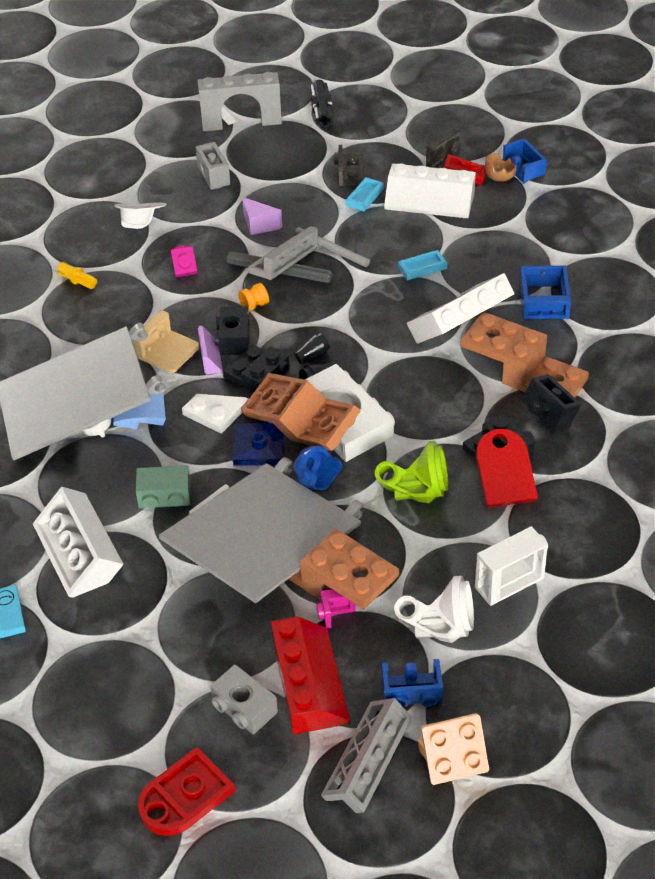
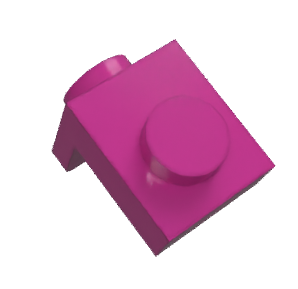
(183, 261)
(333, 604)

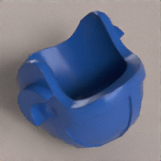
(316, 468)

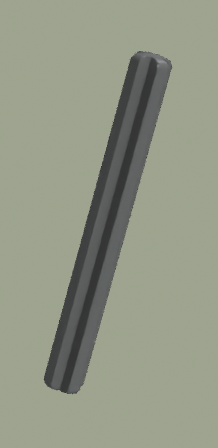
(295, 270)

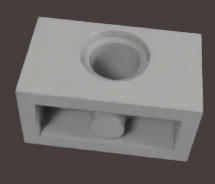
(212, 165)
(237, 685)

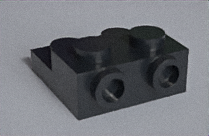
(253, 366)
(499, 422)

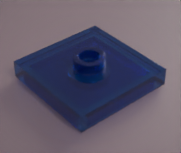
(257, 444)

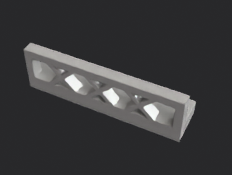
(285, 254)
(370, 754)

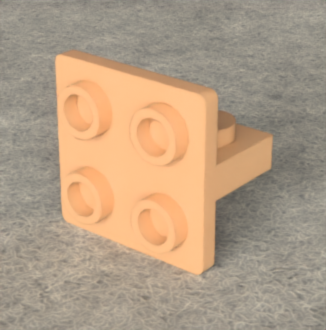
(454, 748)

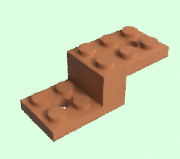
(521, 352)
(301, 411)
(335, 563)

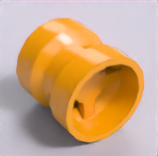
(255, 296)

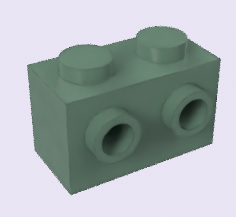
(163, 486)

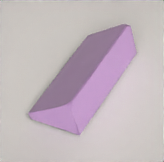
(210, 352)

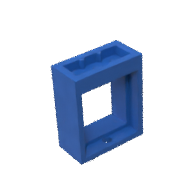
(545, 306)

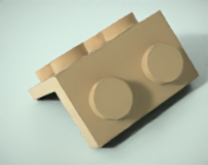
(163, 346)

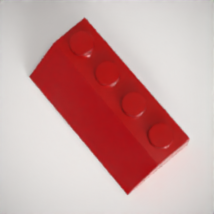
(308, 675)

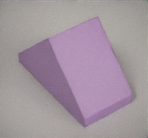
(261, 217)

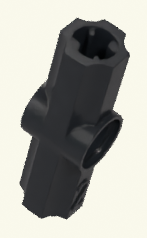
(321, 104)

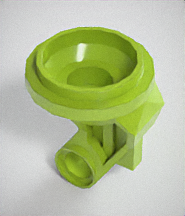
(422, 480)

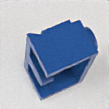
(535, 162)
(414, 687)

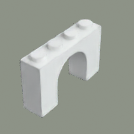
(460, 309)
(371, 425)

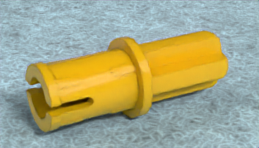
(76, 275)

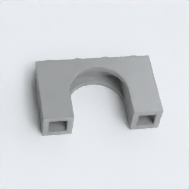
(216, 91)

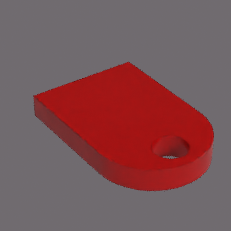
(505, 471)
(184, 793)

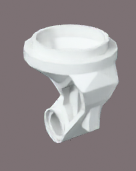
(446, 618)

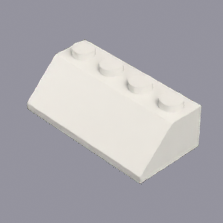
(430, 190)
(77, 542)

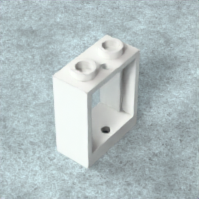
(511, 565)

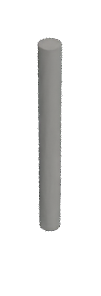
(339, 250)

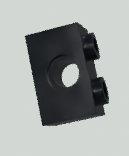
(233, 330)
(551, 402)

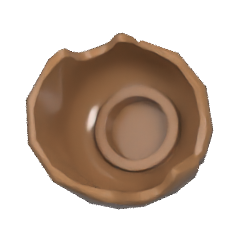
(498, 169)

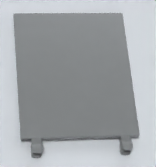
(75, 391)
(259, 530)

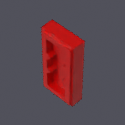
(456, 163)

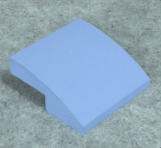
(149, 412)

